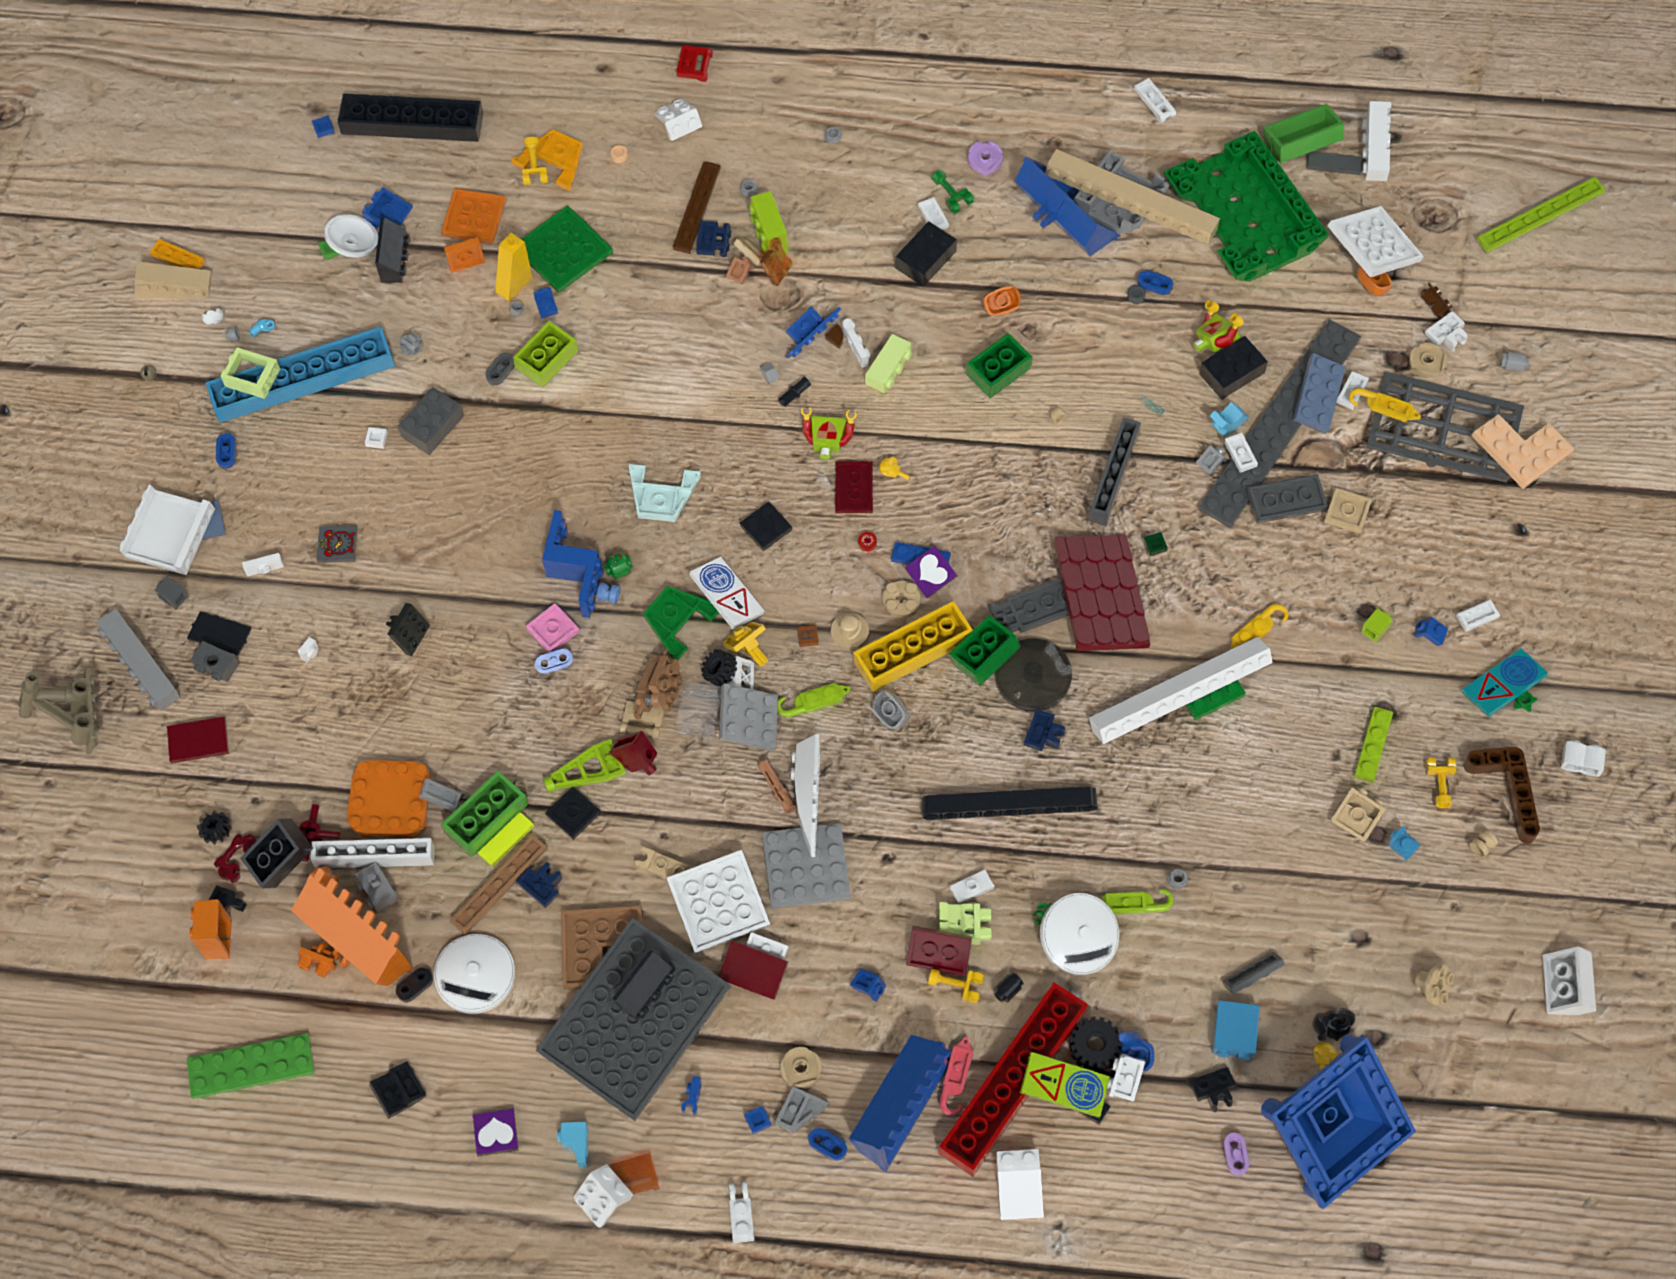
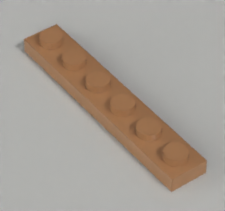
(498, 884)

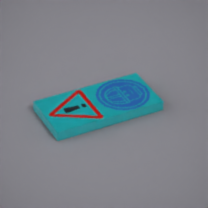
(1504, 682)

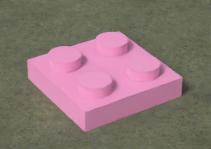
(552, 628)

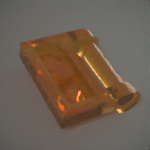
(772, 265)
(637, 1169)

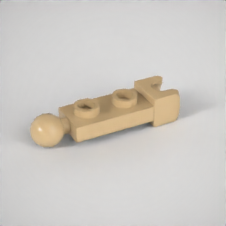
(660, 864)

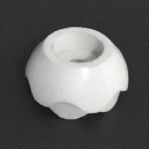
(213, 317)

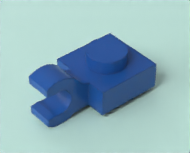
(693, 1090)

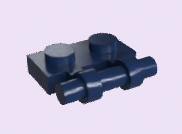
(708, 241)

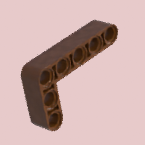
(1514, 785)

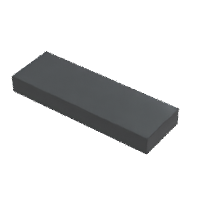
(1334, 163)

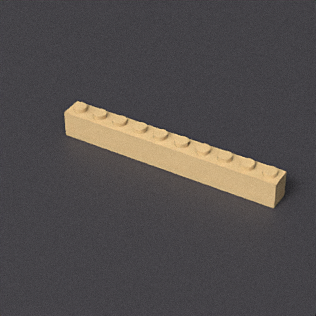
(1132, 196)

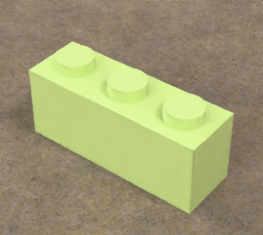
(888, 363)

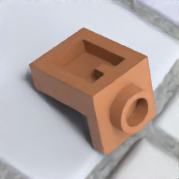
(739, 269)

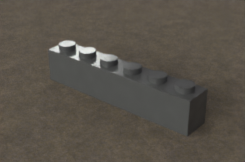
(1114, 471)

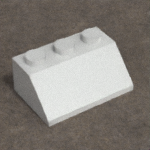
(1569, 982)

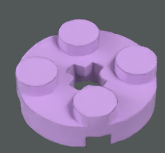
(981, 165)

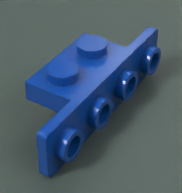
(806, 327)

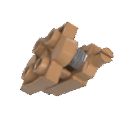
(658, 684)

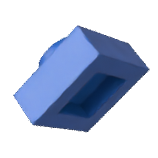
(323, 126)
(757, 1120)

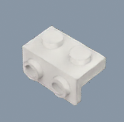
(1127, 1077)

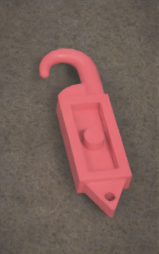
(956, 1075)

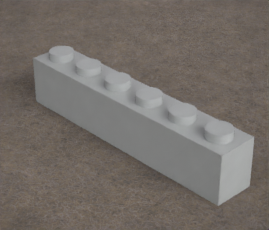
(138, 660)

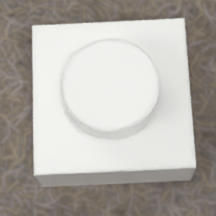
(376, 437)
(308, 650)

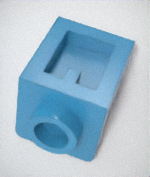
(1403, 843)

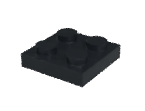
(765, 526)

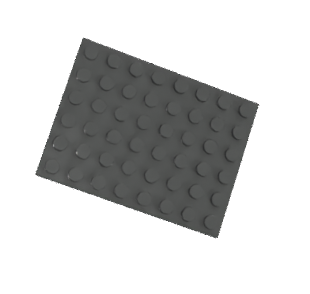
(612, 1051)

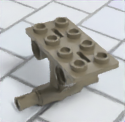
(79, 699)

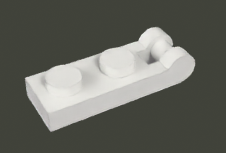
(1155, 100)

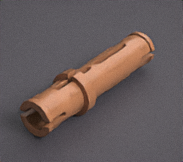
(780, 793)

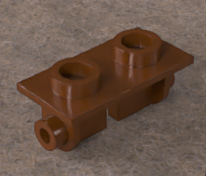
(1433, 295)

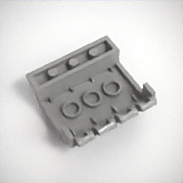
(1108, 214)

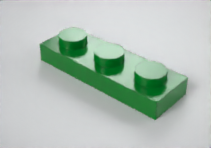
(1215, 700)

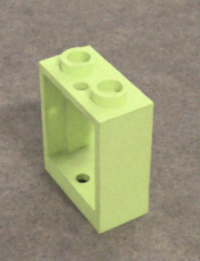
(265, 381)

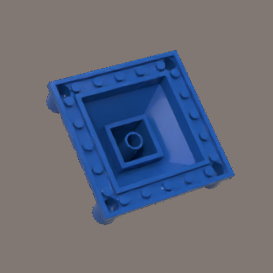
(1341, 1121)

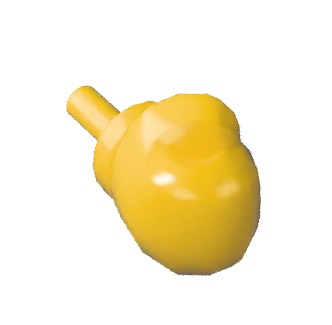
(890, 468)
(1324, 1053)

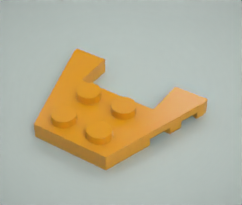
(558, 151)

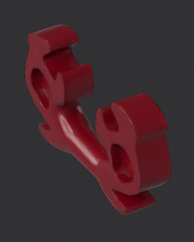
(226, 870)

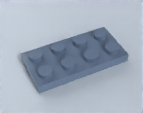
(1319, 393)

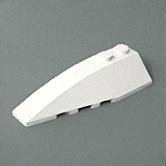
(807, 787)

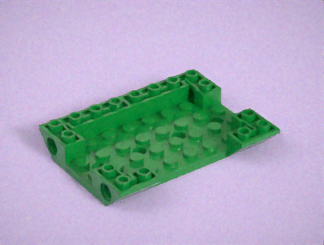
(1264, 198)

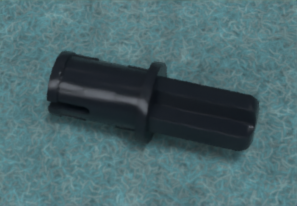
(794, 391)

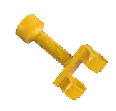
(532, 143)
(1442, 800)
(970, 996)

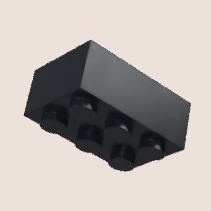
(926, 253)
(1233, 367)
(276, 853)

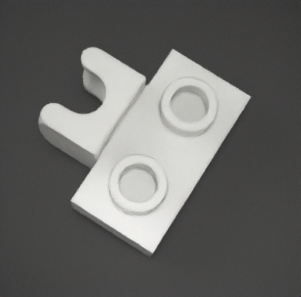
(1448, 331)

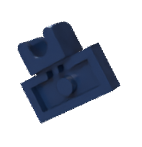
(1043, 731)
(540, 884)

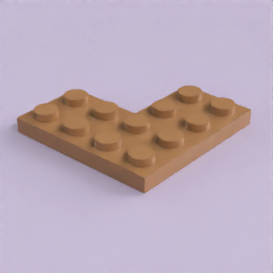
(586, 935)

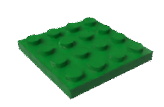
(564, 249)

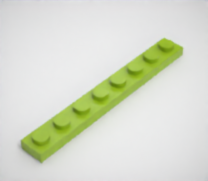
(1541, 215)

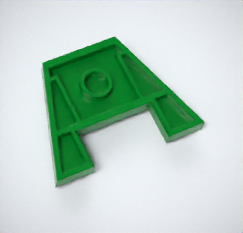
(671, 612)

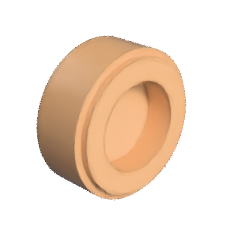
(619, 153)

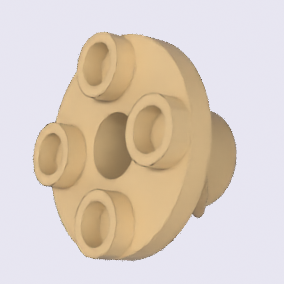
(849, 631)
(1435, 984)

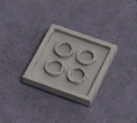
(748, 717)

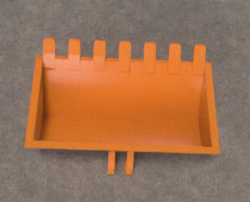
(349, 932)

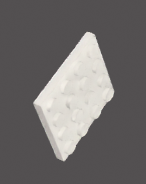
(1375, 241)
(718, 901)

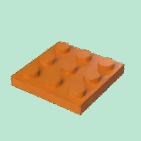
(473, 215)

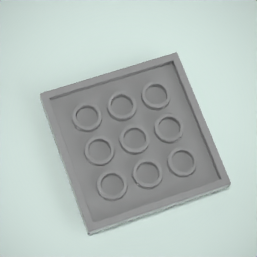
(803, 879)

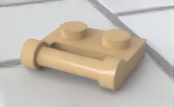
(653, 718)

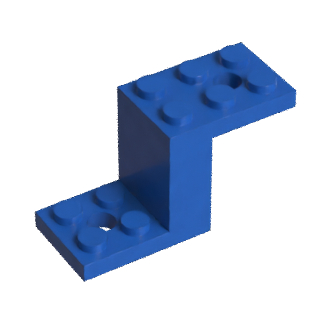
(572, 564)

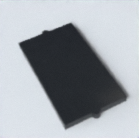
(219, 633)

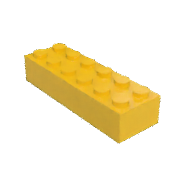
(912, 646)

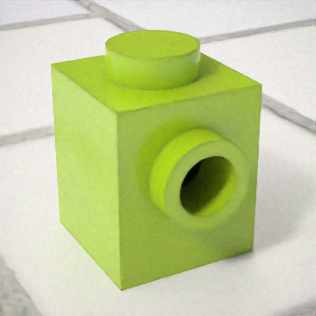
(1377, 625)

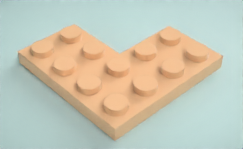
(1522, 458)

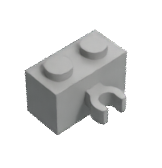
(376, 887)

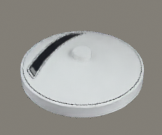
(1079, 934)
(474, 973)

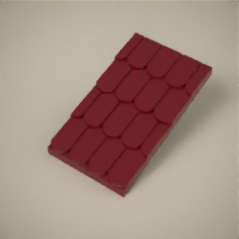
(1102, 592)

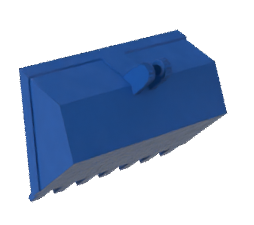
(1058, 203)
(900, 1100)

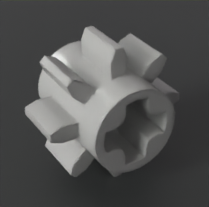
(411, 344)

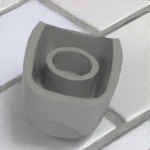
(890, 709)

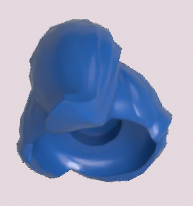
(1137, 1047)

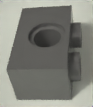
(207, 654)

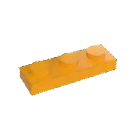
(176, 256)

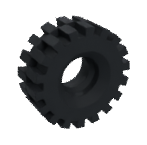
(1088, 1057)

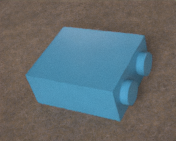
(1235, 1030)

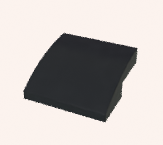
(397, 1089)

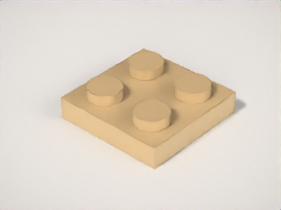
(1348, 510)

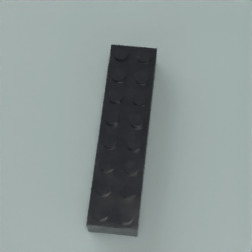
(410, 117)

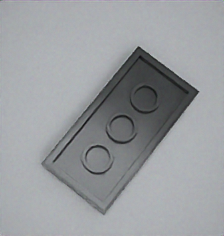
(1287, 498)

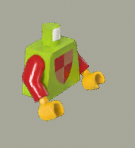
(1217, 331)
(828, 433)

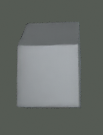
(769, 373)

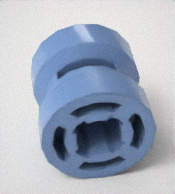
(608, 593)

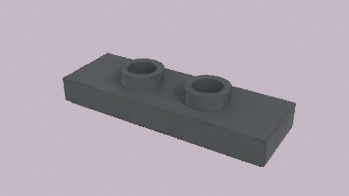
(1253, 972)

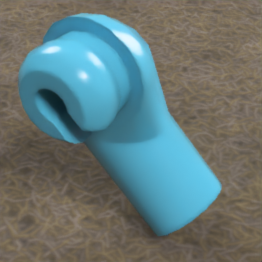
(262, 325)

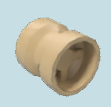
(1483, 843)

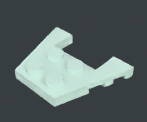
(658, 500)

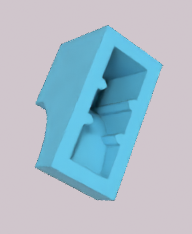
(575, 1137)

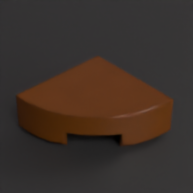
(835, 336)

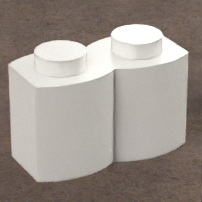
(1583, 758)

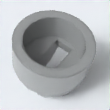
(513, 309)
(232, 334)

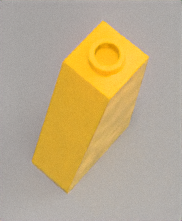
(512, 267)

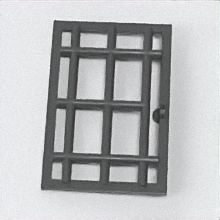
(1445, 426)

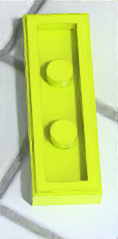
(506, 839)

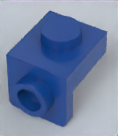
(1431, 630)

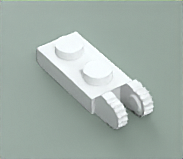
(855, 342)
(741, 1215)

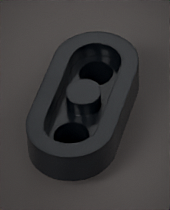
(415, 985)

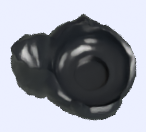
(1333, 1023)

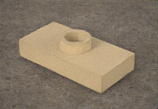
(750, 250)

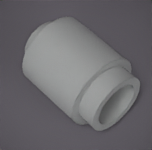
(1514, 361)

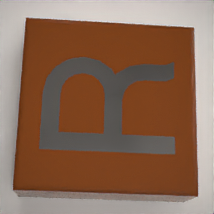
(808, 636)

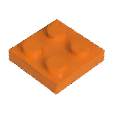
(464, 254)

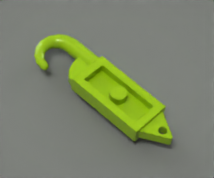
(815, 699)
(1136, 902)

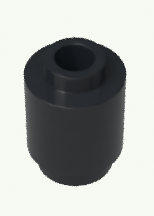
(1008, 987)

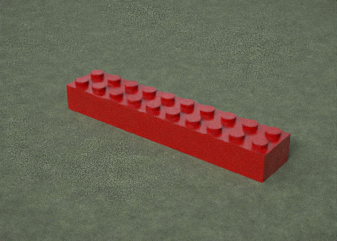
(1000, 1094)

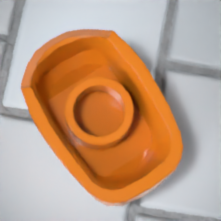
(1376, 285)
(1001, 301)

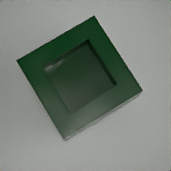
(1155, 544)

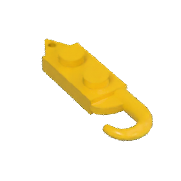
(1386, 405)
(1259, 626)

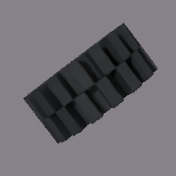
(724, 674)

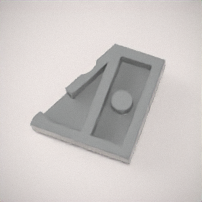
(799, 1110)

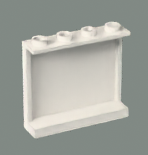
(166, 530)

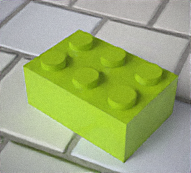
(767, 221)
(545, 354)

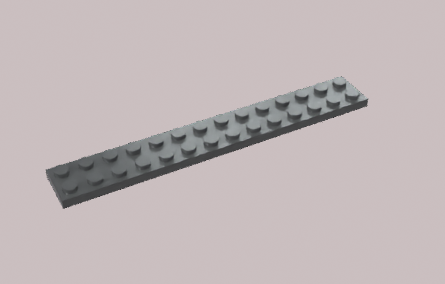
(1274, 429)

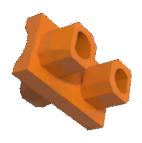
(317, 957)

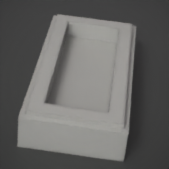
(440, 795)

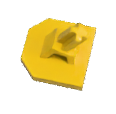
(744, 639)

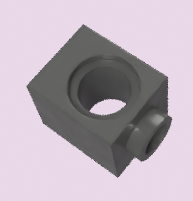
(171, 593)

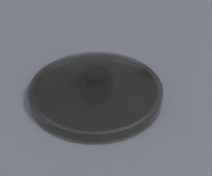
(1035, 676)

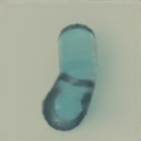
(1154, 408)

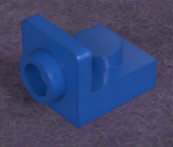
(545, 302)
(868, 984)

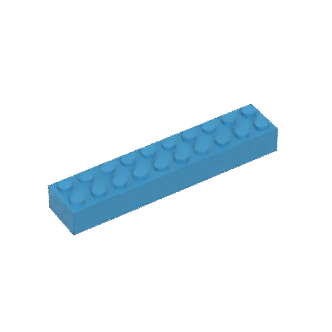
(306, 373)

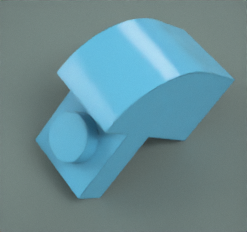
(1229, 419)

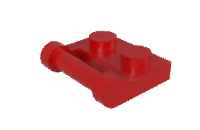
(688, 62)

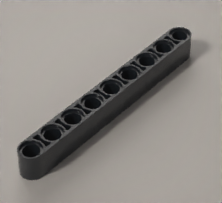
(1009, 803)

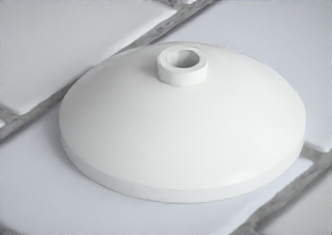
(351, 236)

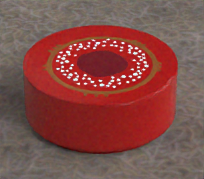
(867, 541)

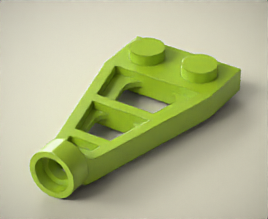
(610, 768)

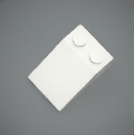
(1019, 1184)

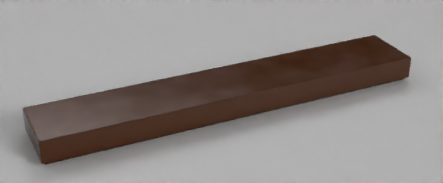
(696, 207)

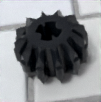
(206, 827)

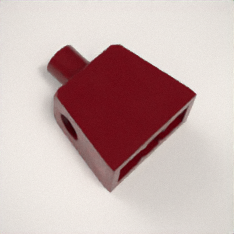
(635, 753)

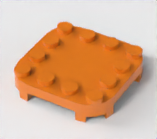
(387, 799)

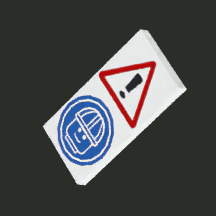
(726, 593)

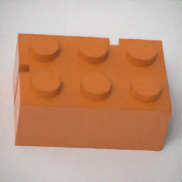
(209, 925)

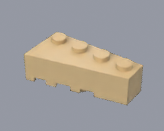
(168, 281)

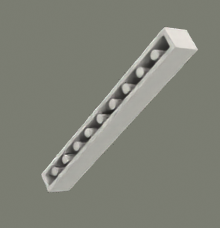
(1180, 690)

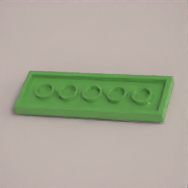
(250, 1066)

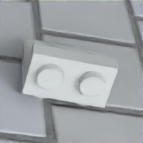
(679, 118)
(602, 1194)

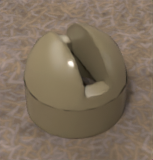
(151, 373)

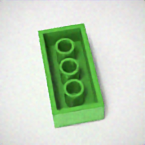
(484, 814)

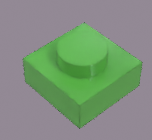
(327, 251)

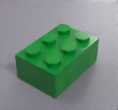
(999, 365)
(984, 650)

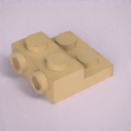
(1359, 814)

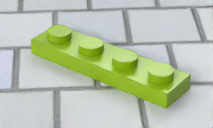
(1373, 744)

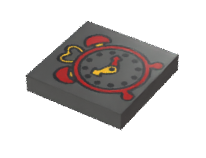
(337, 544)

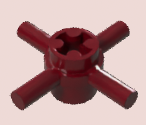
(316, 832)

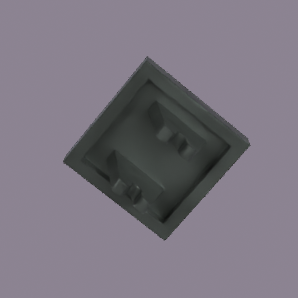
(407, 629)

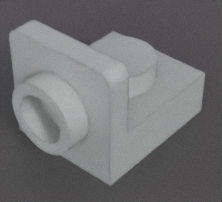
(1211, 459)

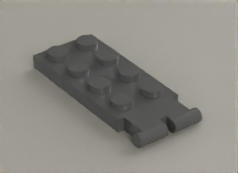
(1032, 607)

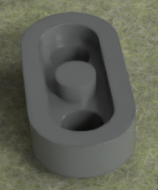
(499, 370)

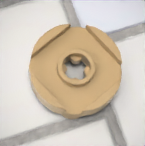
(1423, 369)
(904, 589)
(790, 1063)

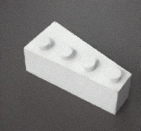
(1376, 141)

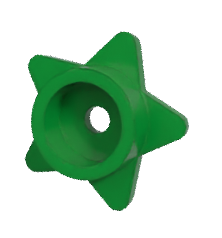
(1527, 704)

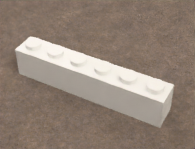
(366, 852)

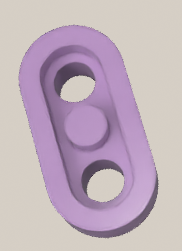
(1236, 1155)

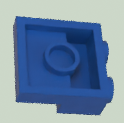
(386, 206)

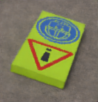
(1064, 1084)

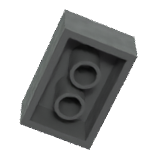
(431, 420)

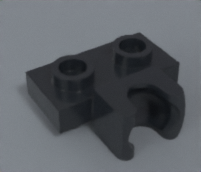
(1214, 1087)

